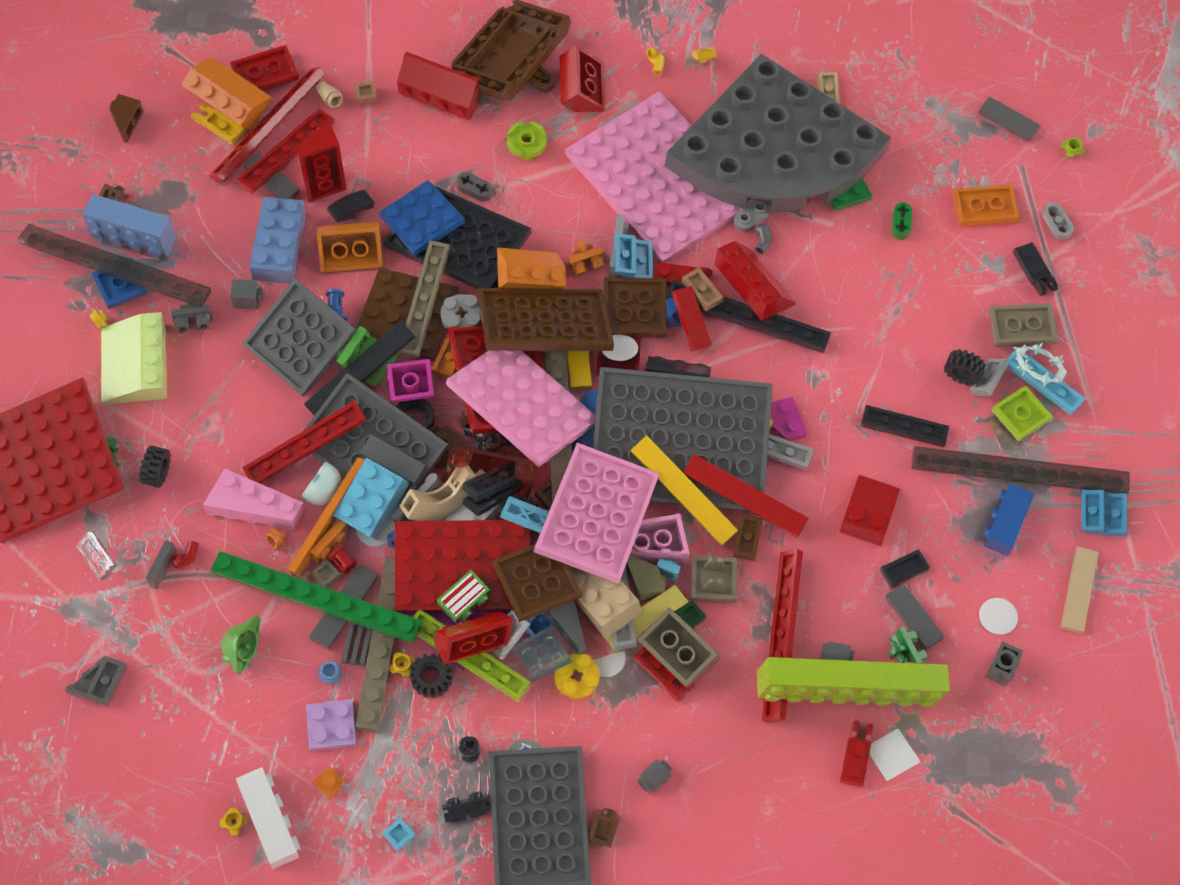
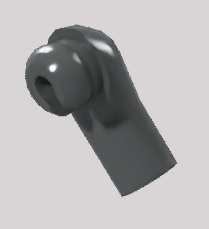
(766, 238)

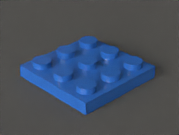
(421, 217)

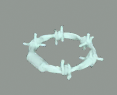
(1026, 368)

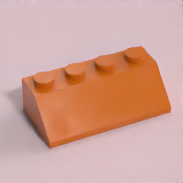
(227, 92)

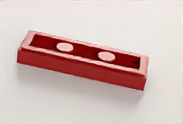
(691, 318)

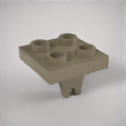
(714, 579)

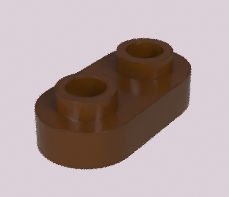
(542, 76)

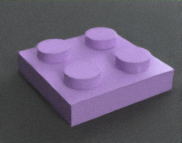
(331, 725)

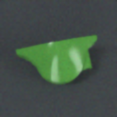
(241, 643)

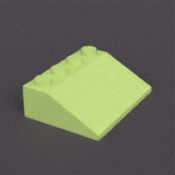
(134, 360)

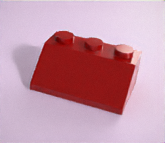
(581, 81)
(473, 637)

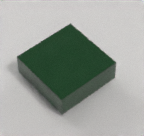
(691, 614)

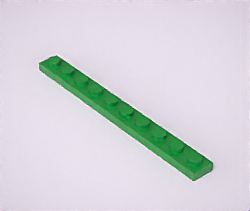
(317, 597)

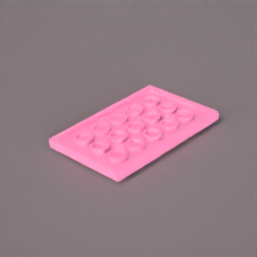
(522, 403)
(597, 513)

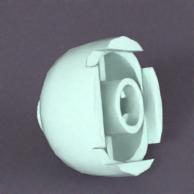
(323, 485)

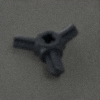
(488, 441)

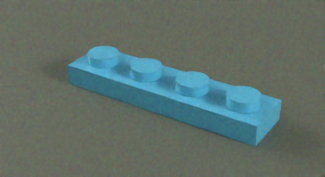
(1058, 393)

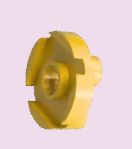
(589, 681)

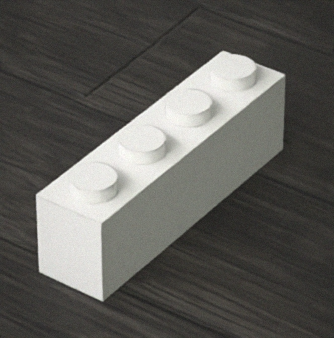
(267, 817)

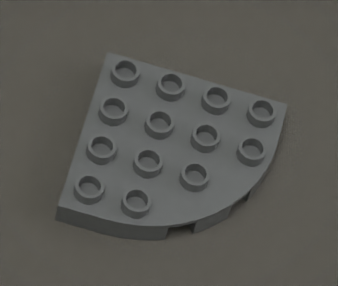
(776, 143)

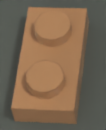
(704, 290)

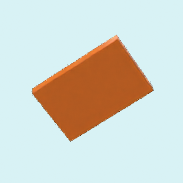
(986, 205)

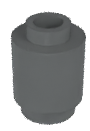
(836, 651)
(654, 776)

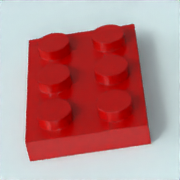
(267, 68)

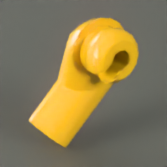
(657, 60)

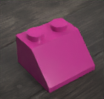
(410, 380)

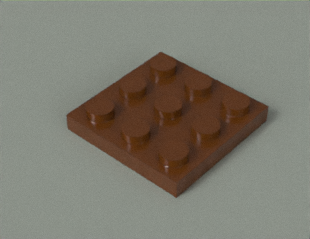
(636, 306)
(535, 582)

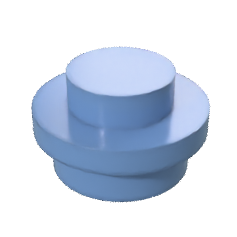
(329, 672)

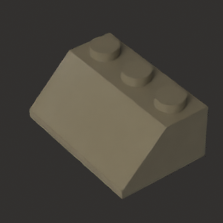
(679, 648)

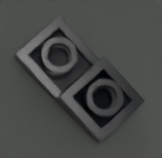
(347, 206)

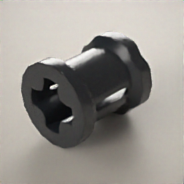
(470, 742)

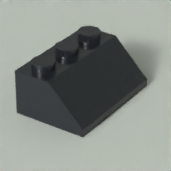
(680, 367)

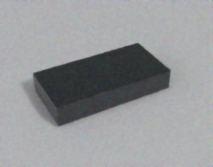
(904, 568)

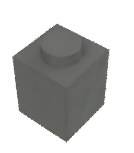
(246, 294)

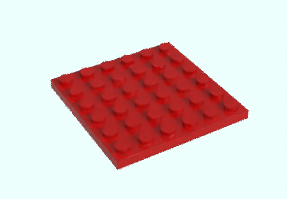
(52, 459)

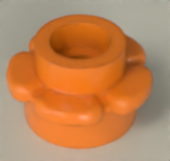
(276, 538)

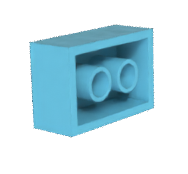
(371, 499)

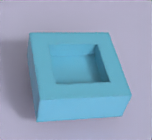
(669, 568)
(399, 834)

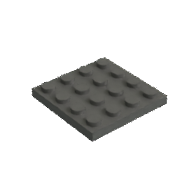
(299, 337)

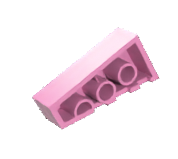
(250, 501)
(661, 539)

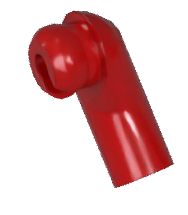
(187, 558)

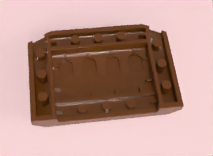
(511, 48)

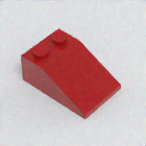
(869, 510)

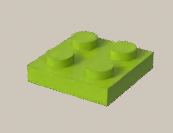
(1022, 413)

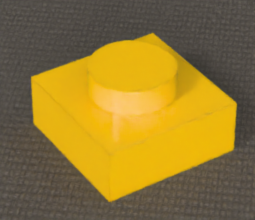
(704, 54)

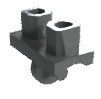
(191, 314)

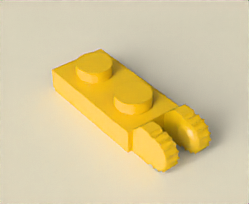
(219, 124)

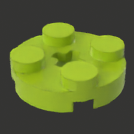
(525, 150)

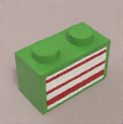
(464, 597)

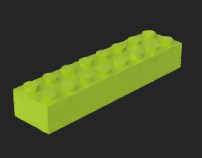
(852, 681)

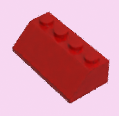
(438, 86)
(322, 164)
(752, 280)

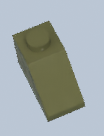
(645, 579)

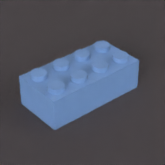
(129, 226)
(278, 240)

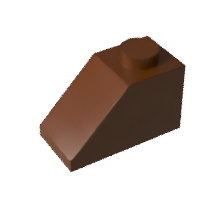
(126, 115)

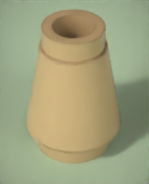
(329, 94)

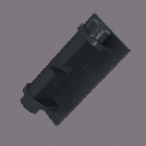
(475, 804)

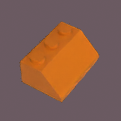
(349, 247)
(530, 269)

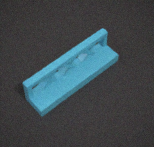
(524, 514)

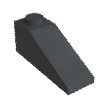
(567, 623)

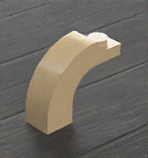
(440, 502)

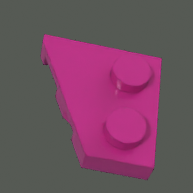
(787, 419)

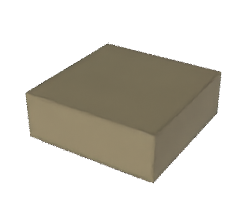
(326, 574)

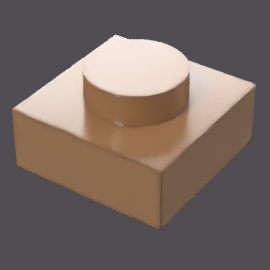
(365, 92)

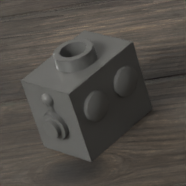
(1004, 664)

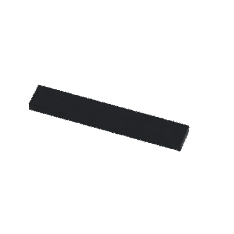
(366, 363)

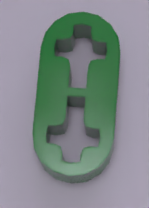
(898, 220)

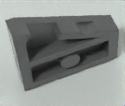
(99, 682)

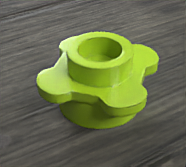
(1075, 143)

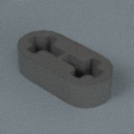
(475, 186)

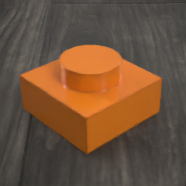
(329, 782)

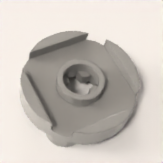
(458, 303)

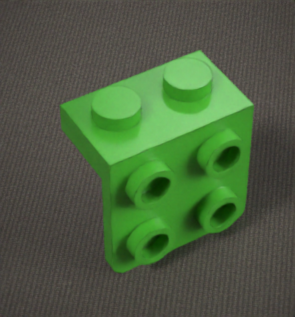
(357, 345)

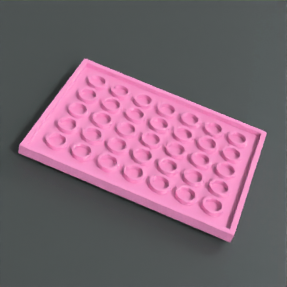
(629, 171)

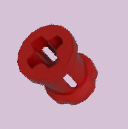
(342, 560)

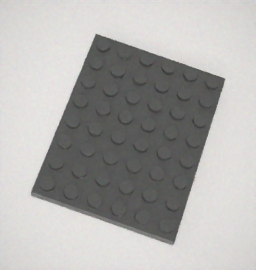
(684, 417)

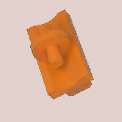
(595, 256)

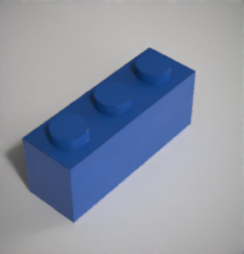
(1007, 519)

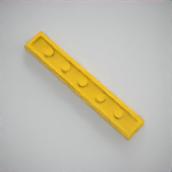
(684, 490)

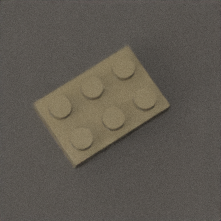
(1023, 325)

